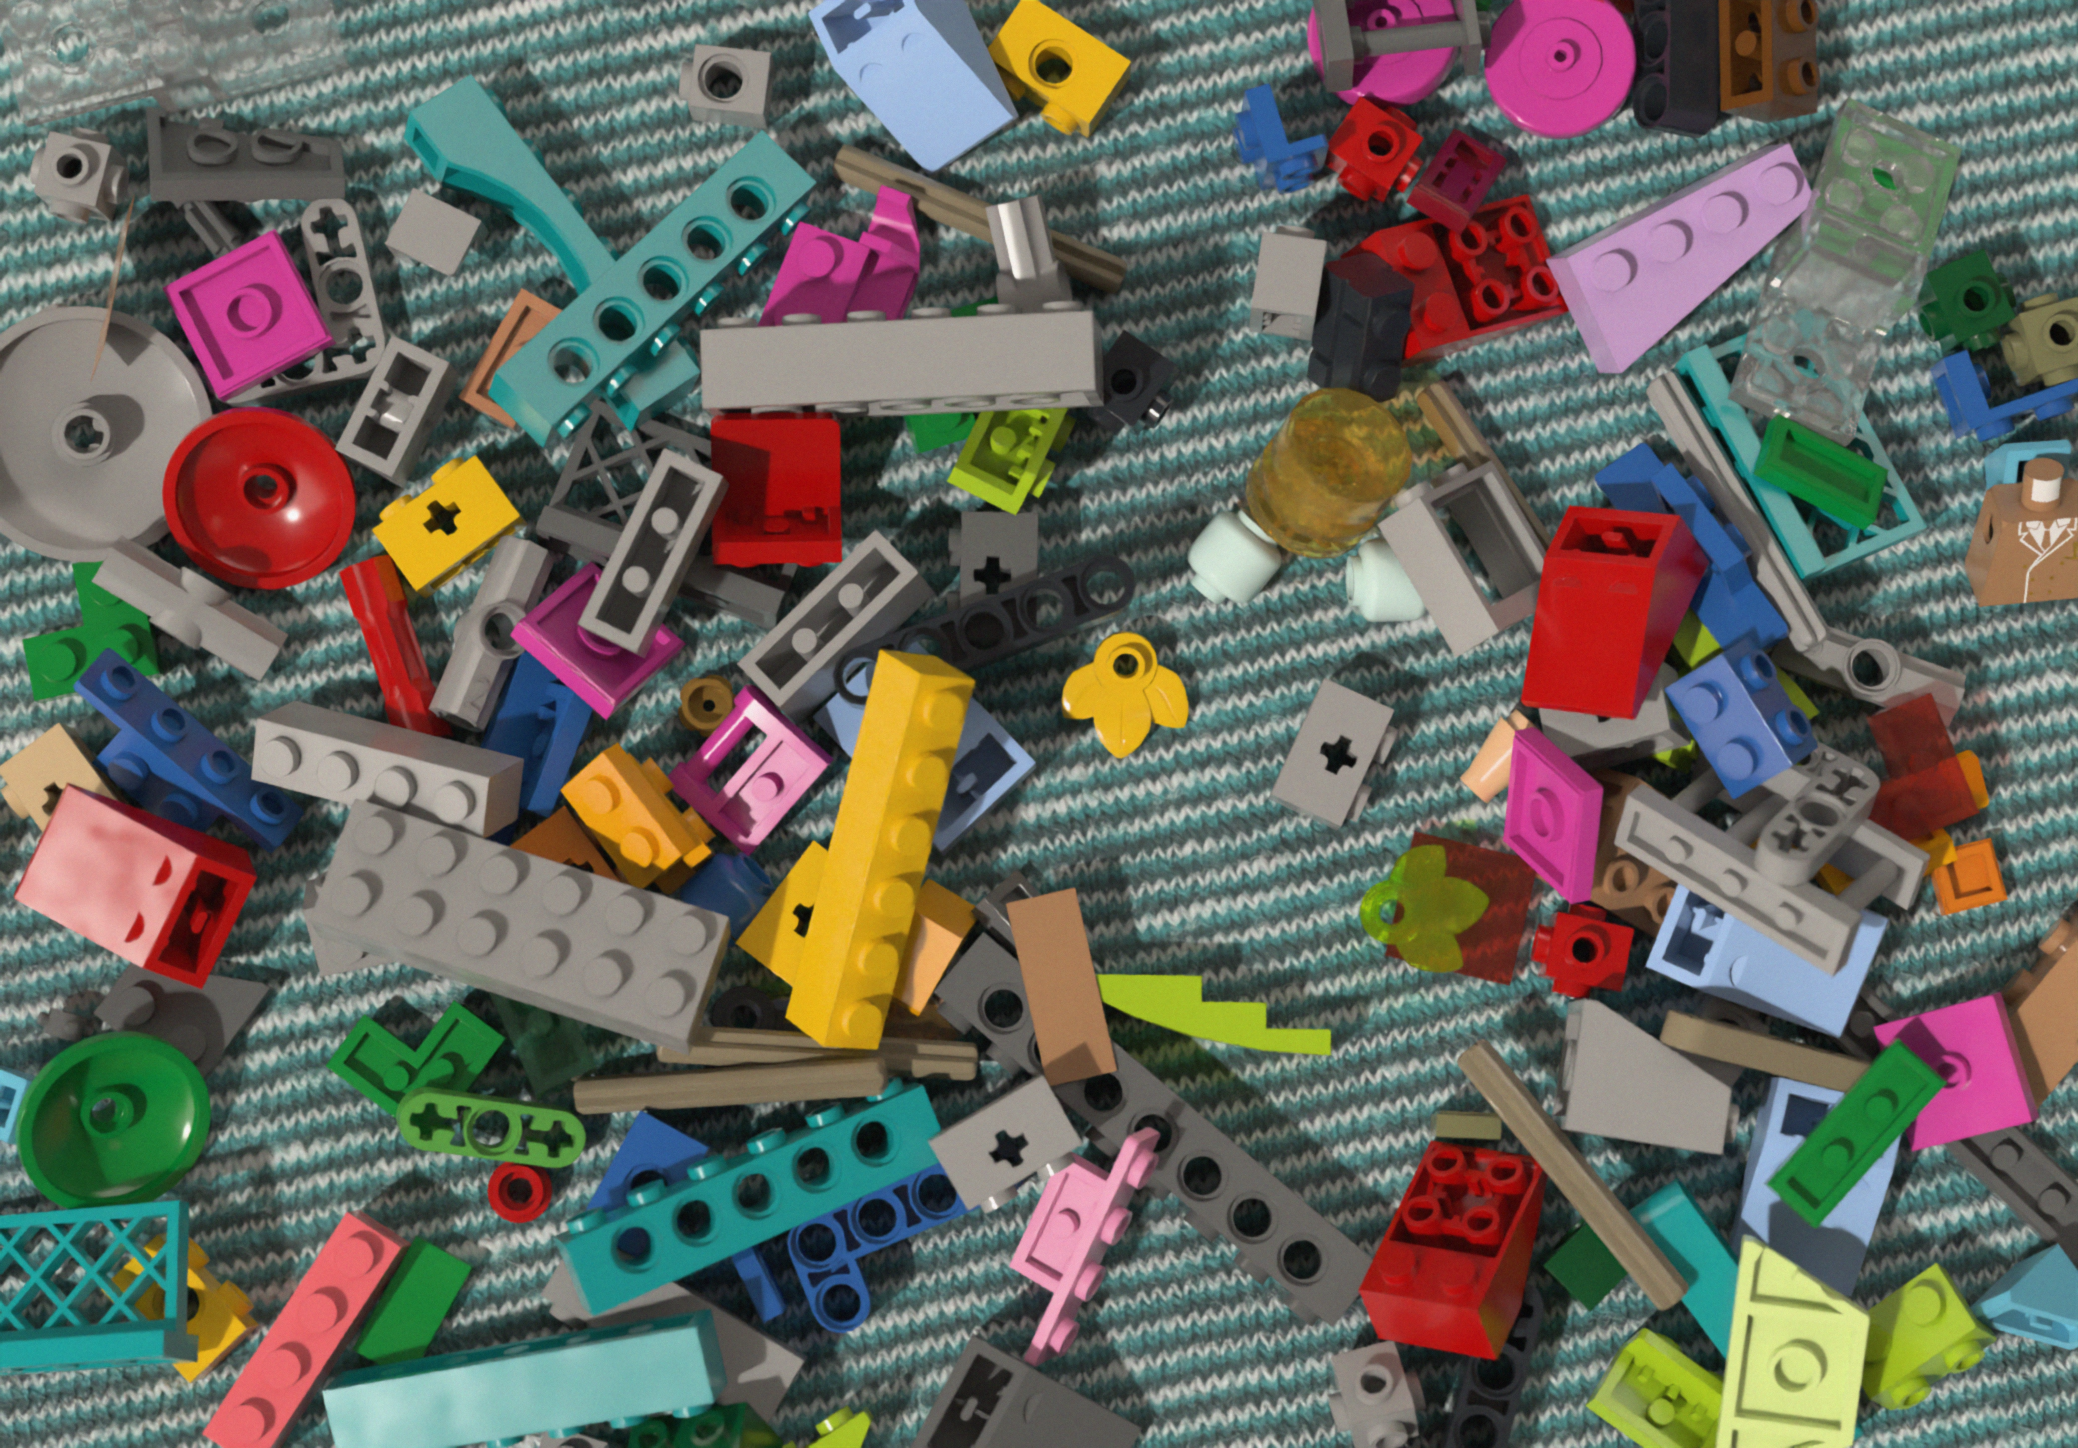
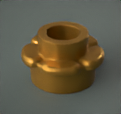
(693, 697)

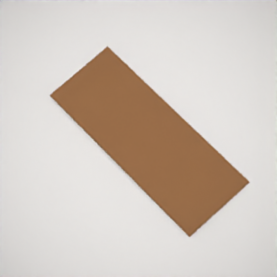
(116, 269)
(1061, 987)

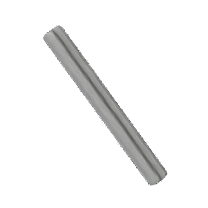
(1735, 505)

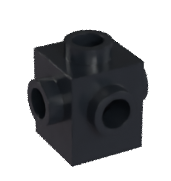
(1149, 402)

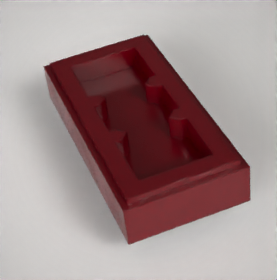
(1457, 181)

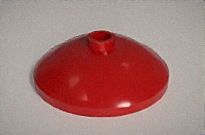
(254, 532)

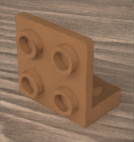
(1619, 879)

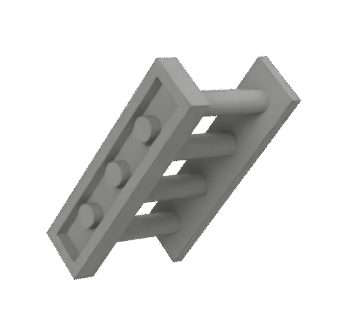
(1723, 870)

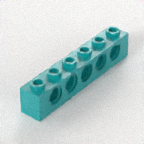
(757, 177)
(592, 1236)

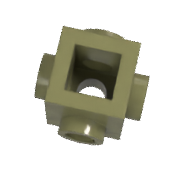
(2030, 347)

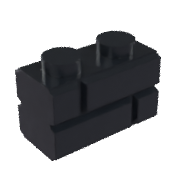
(1361, 327)

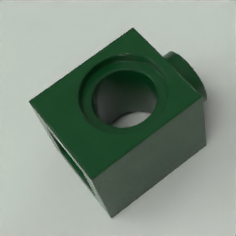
(1583, 1266)

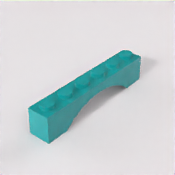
(476, 151)

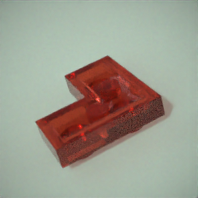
(1925, 776)

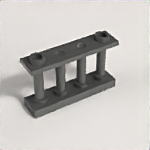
(1347, 46)

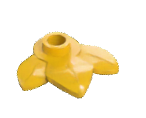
(1125, 703)

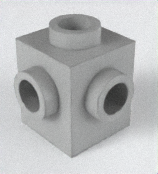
(93, 191)
(1375, 1397)

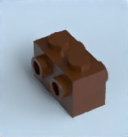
(1768, 58)

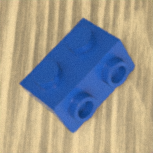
(1264, 143)
(1742, 717)

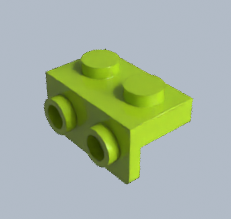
(1008, 455)
(1919, 1339)
(1659, 1395)

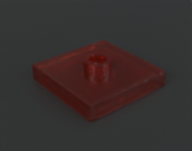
(1493, 941)

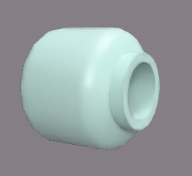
(1233, 558)
(1380, 585)

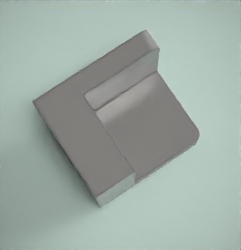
(434, 234)

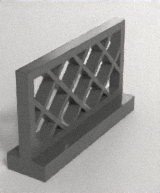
(593, 538)

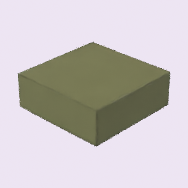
(1466, 1125)

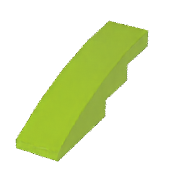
(1178, 1006)

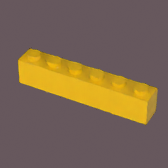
(879, 849)

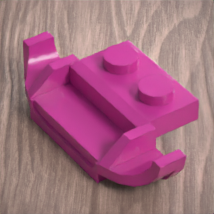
(842, 276)

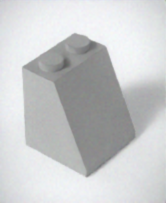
(1635, 1088)

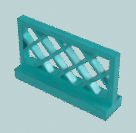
(1780, 508)
(108, 1342)

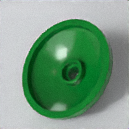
(130, 1147)

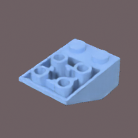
(918, 72)
(984, 767)
(1745, 967)
(1840, 1242)

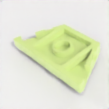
(1789, 1358)

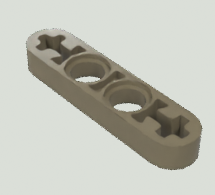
(1761, 1051)

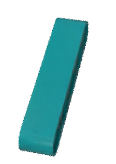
(1700, 1256)

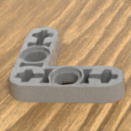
(343, 320)
(1813, 794)

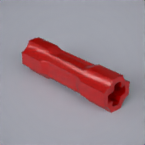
(384, 618)

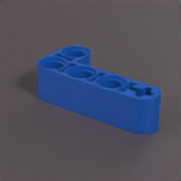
(855, 1241)

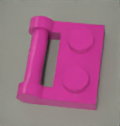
(766, 782)

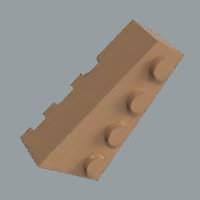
(2045, 1009)

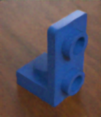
(1964, 396)

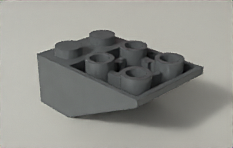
(1010, 1404)

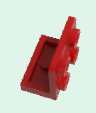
(780, 491)

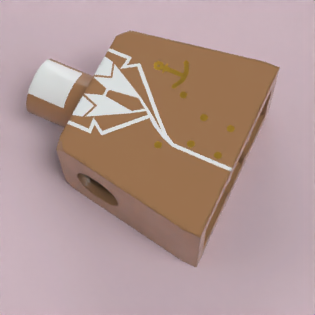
(2026, 539)

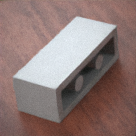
(654, 553)
(850, 607)

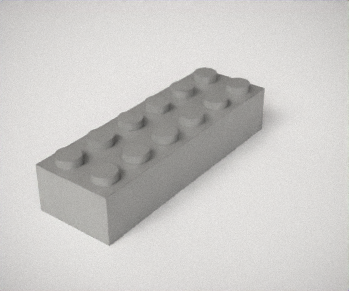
(905, 365)
(521, 926)

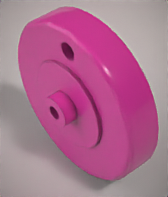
(1560, 65)
(1399, 77)

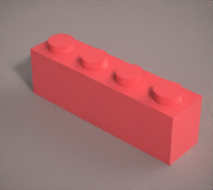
(309, 1335)

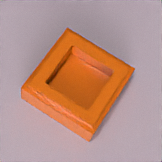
(1970, 880)

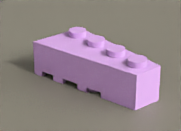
(1669, 257)

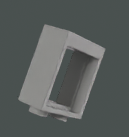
(1437, 568)

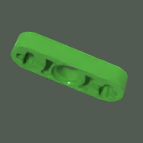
(535, 1149)

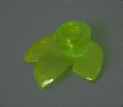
(1433, 908)

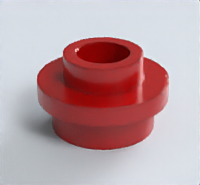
(505, 1205)

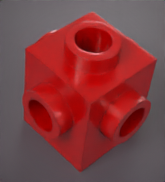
(1368, 130)
(1605, 946)

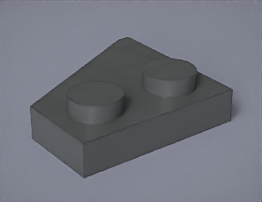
(193, 1019)

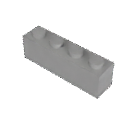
(387, 766)
(755, 1362)

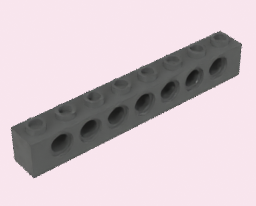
(1341, 1263)

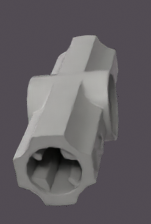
(1026, 256)
(190, 608)
(475, 667)
(1897, 676)

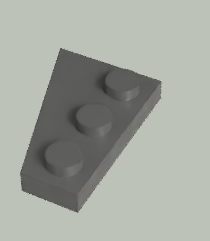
(218, 164)

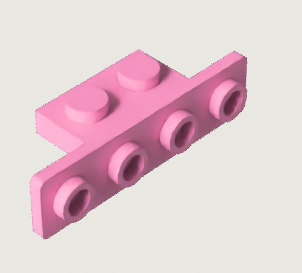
(1070, 1233)

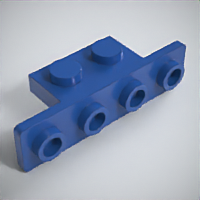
(1726, 596)
(543, 725)
(176, 762)

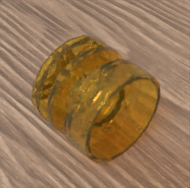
(1328, 473)

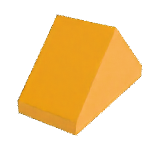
(933, 941)

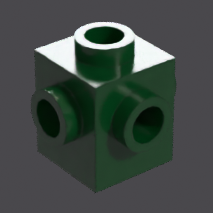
(1966, 304)

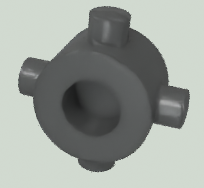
(65, 1024)

